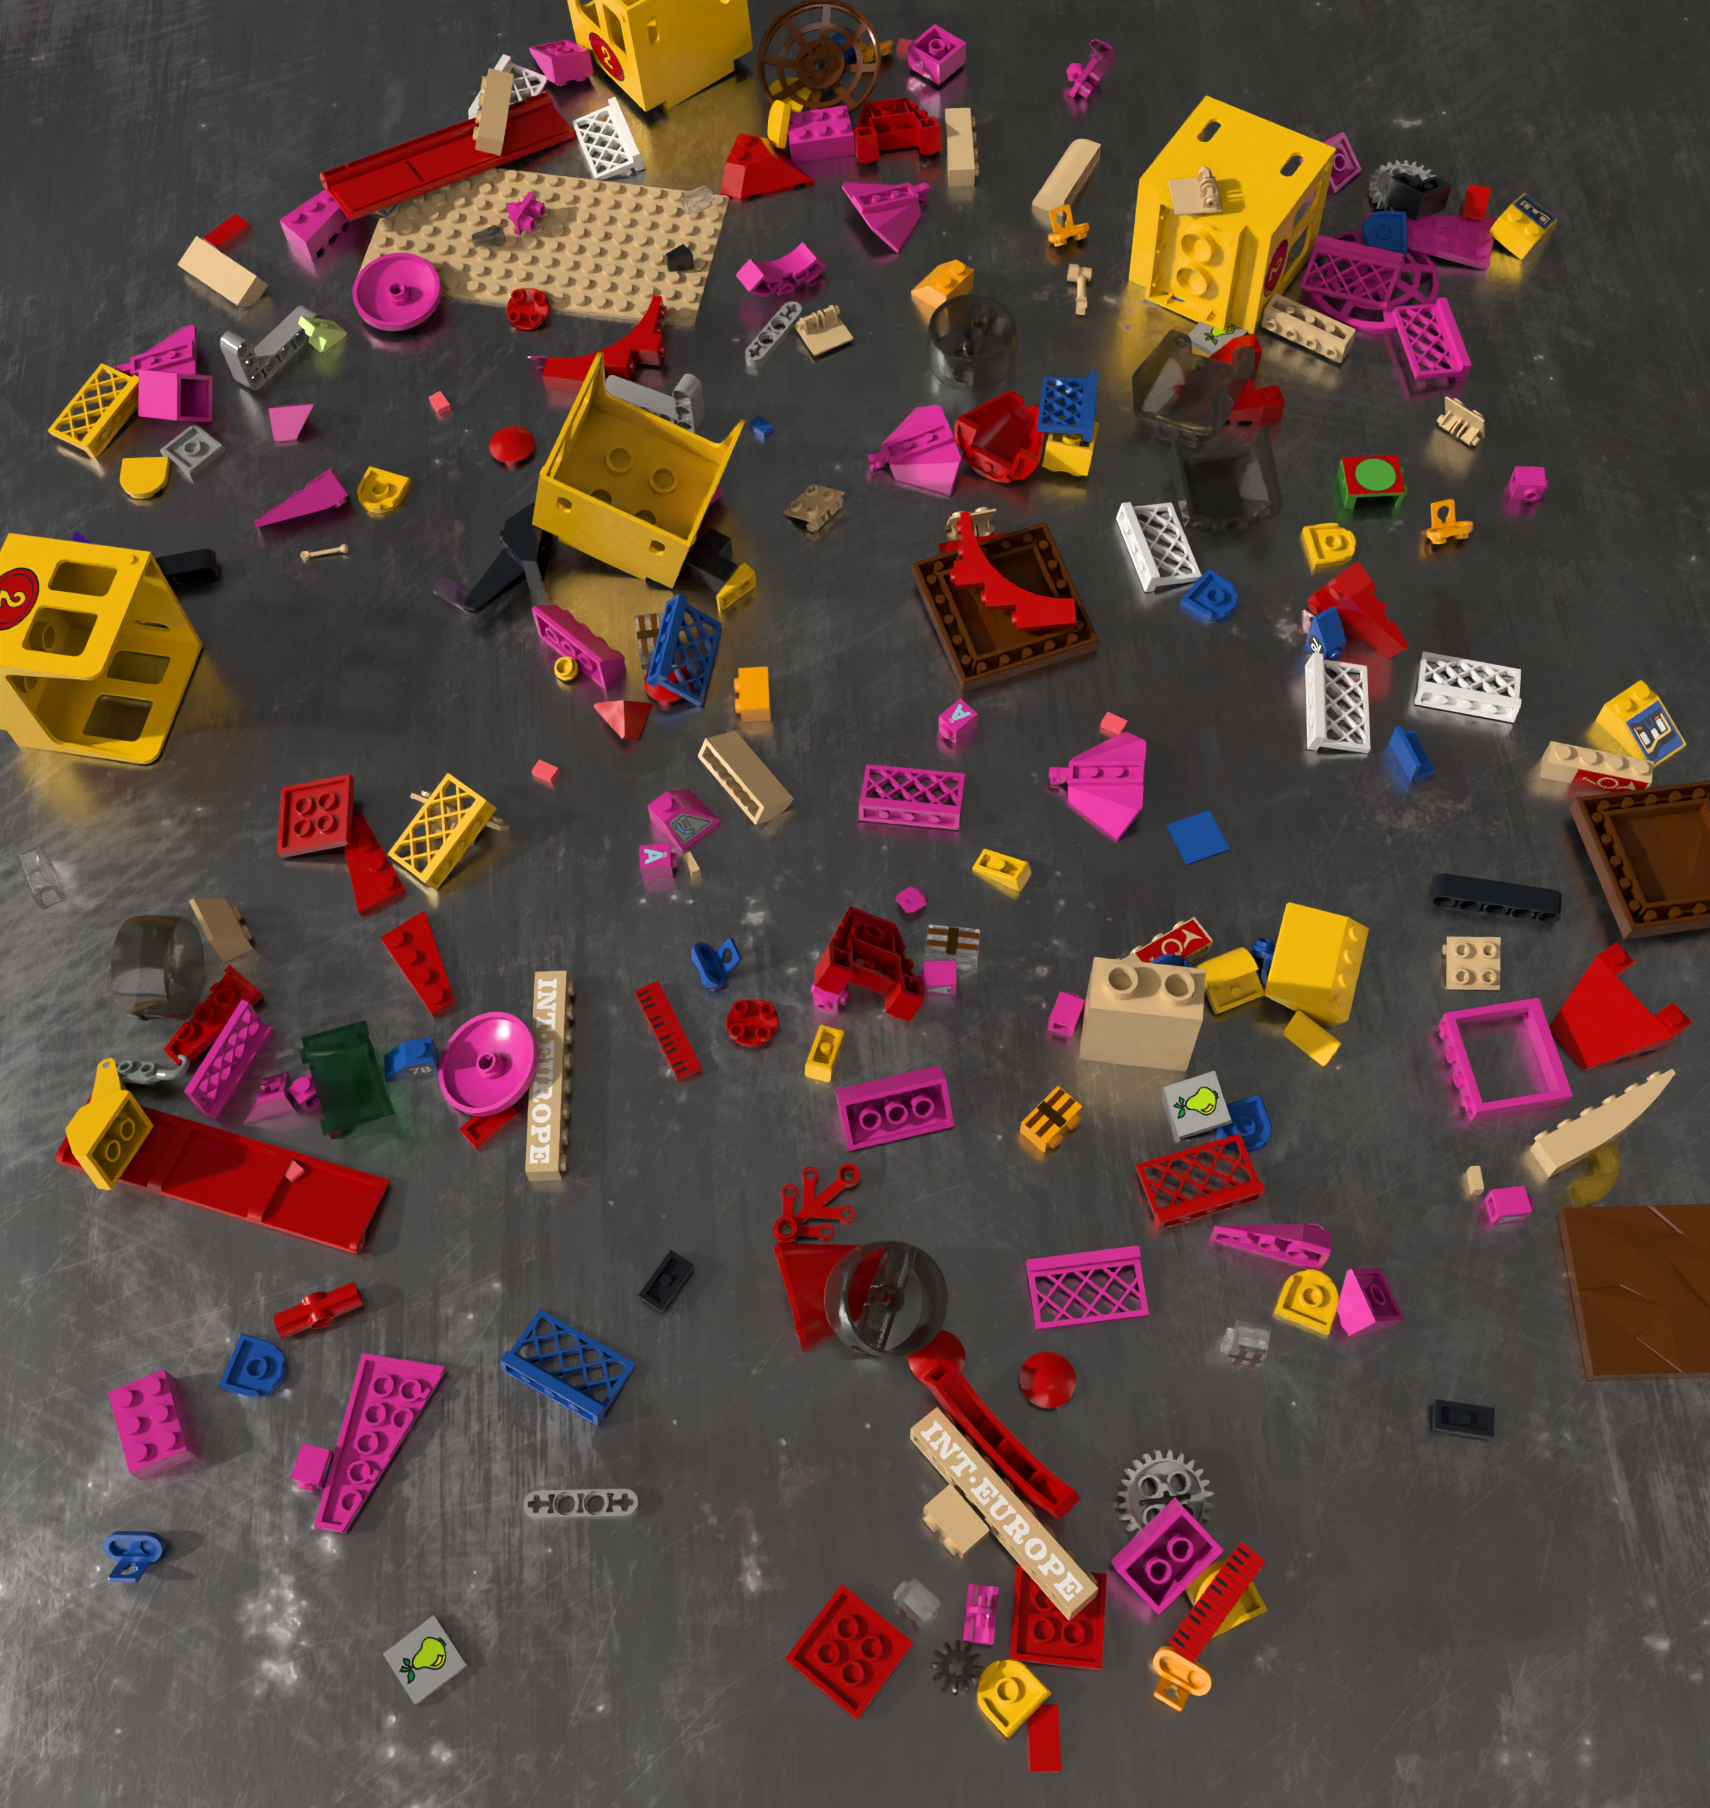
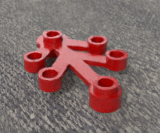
(813, 1207)

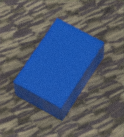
(761, 426)

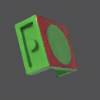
(1371, 478)

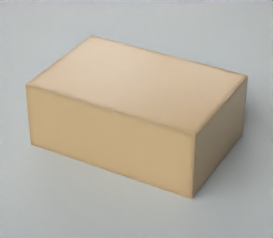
(691, 865)
(1475, 1180)

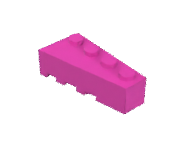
(314, 224)

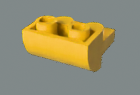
(1231, 979)
(1247, 1607)

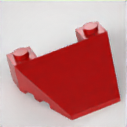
(894, 125)
(1253, 404)
(1359, 610)
(871, 956)
(1607, 1021)

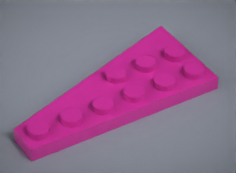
(1451, 238)
(378, 1417)

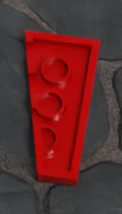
(369, 869)
(418, 958)
(212, 1016)

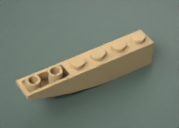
(1596, 1126)

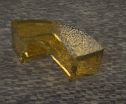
(1591, 1189)

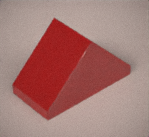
(1475, 202)

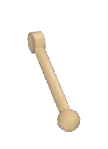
(305, 555)

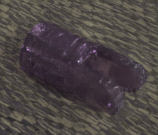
(451, 592)

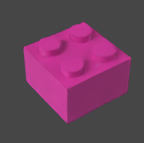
(936, 54)

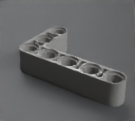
(257, 365)
(682, 409)

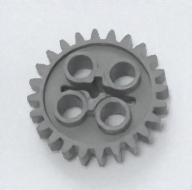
(1380, 179)
(1160, 1472)

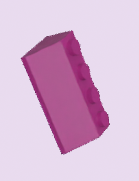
(576, 641)
(894, 1107)

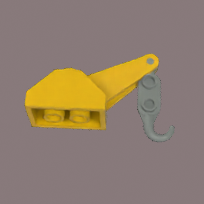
(113, 1123)

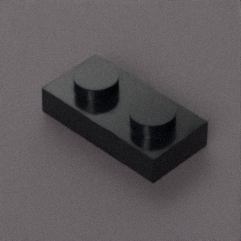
(666, 1281)
(1463, 1419)

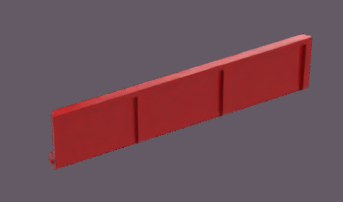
(441, 159)
(249, 1182)

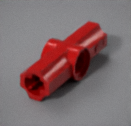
(318, 1310)

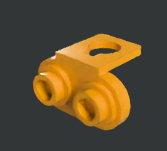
(868, 52)
(1060, 235)
(1441, 531)
(1180, 1675)

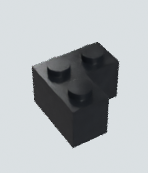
(1416, 196)
(710, 561)

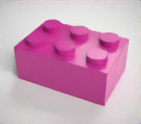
(820, 134)
(152, 1424)
(1166, 1556)

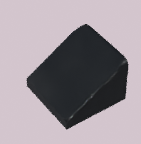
(679, 259)

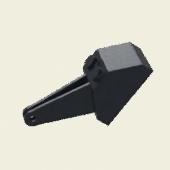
(519, 563)

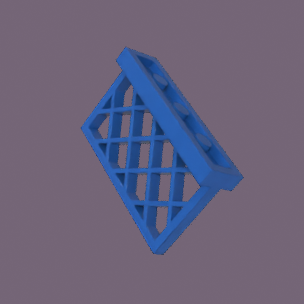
(1085, 405)
(666, 644)
(549, 1382)

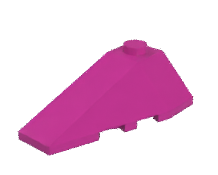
(318, 495)
(1291, 1243)

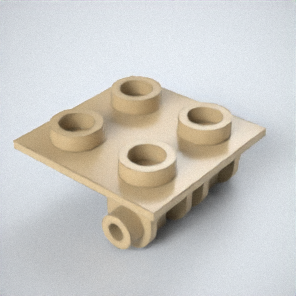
(1195, 194)
(823, 330)
(1457, 415)
(816, 505)
(981, 520)
(1472, 963)

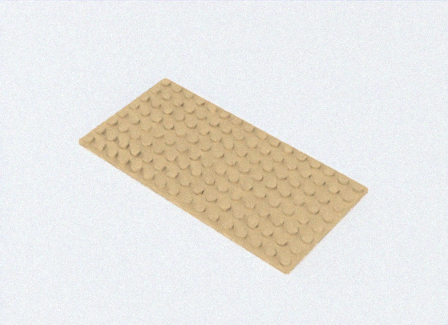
(590, 252)

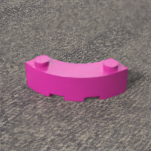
(782, 274)

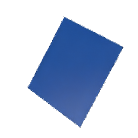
(1197, 837)

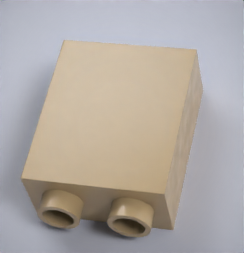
(1142, 1014)

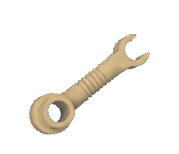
(1080, 276)

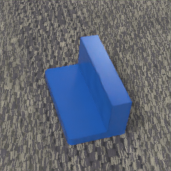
(1411, 754)

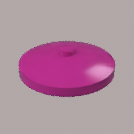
(397, 291)
(488, 1064)

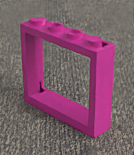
(1544, 1046)

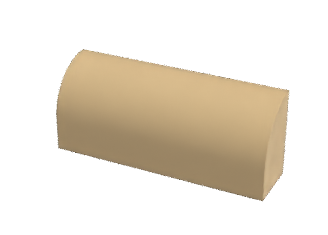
(1068, 175)
(222, 274)
(744, 777)

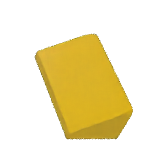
(1312, 1038)

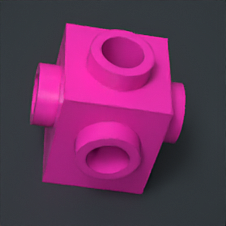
(829, 1001)

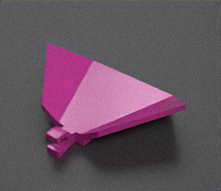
(888, 208)
(172, 354)
(922, 452)
(1107, 782)

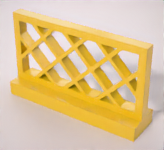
(111, 418)
(454, 841)

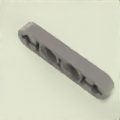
(770, 332)
(581, 1508)

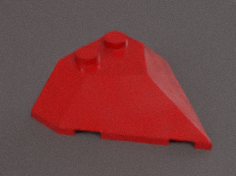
(758, 168)

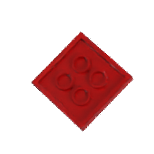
(315, 816)
(1046, 1636)
(849, 1651)

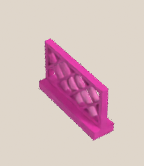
(1362, 256)
(1448, 338)
(910, 811)
(228, 1071)
(1084, 1262)

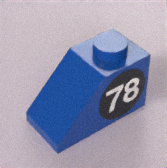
(1327, 635)
(412, 1060)

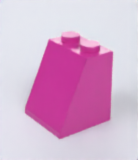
(175, 396)

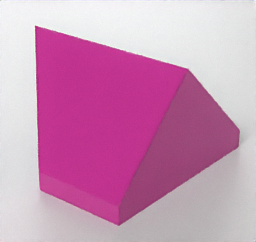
(288, 421)
(272, 1098)

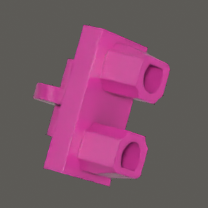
(1076, 73)
(522, 213)
(980, 1614)

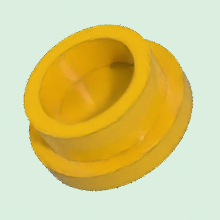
(566, 668)

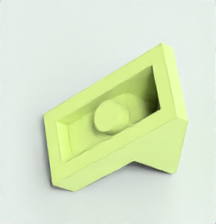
(322, 332)

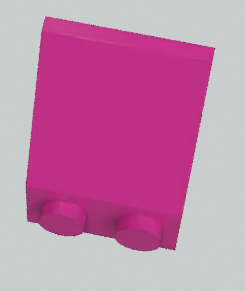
(563, 61)

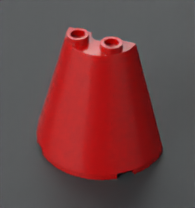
(1001, 438)
(805, 1276)

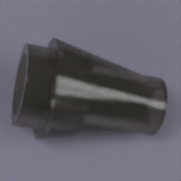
(489, 237)

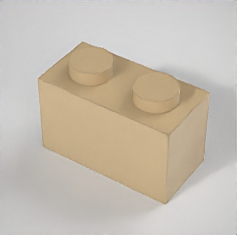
(955, 1521)

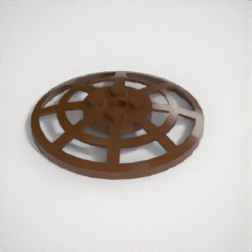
(816, 51)

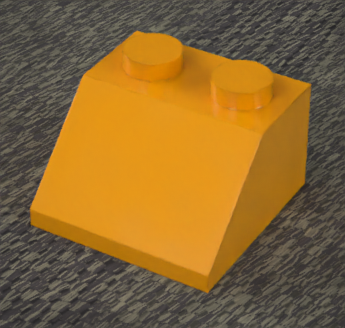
(944, 283)

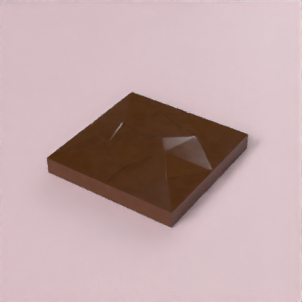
(984, 643)
(1651, 855)
(1640, 1289)

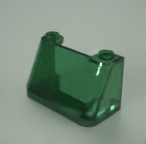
(348, 1083)

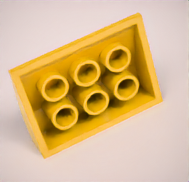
(1317, 964)

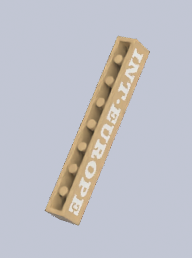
(549, 1087)
(1005, 1515)

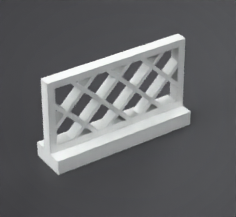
(505, 65)
(625, 140)
(1141, 547)
(1466, 699)
(1316, 705)

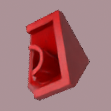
(625, 716)

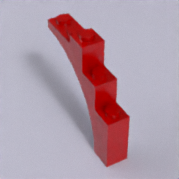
(641, 346)
(1032, 610)
(995, 1441)

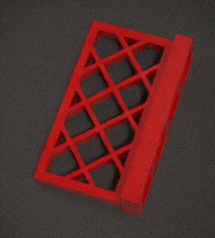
(1206, 1204)

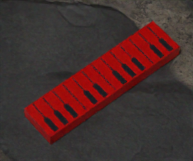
(668, 1031)
(1216, 1602)

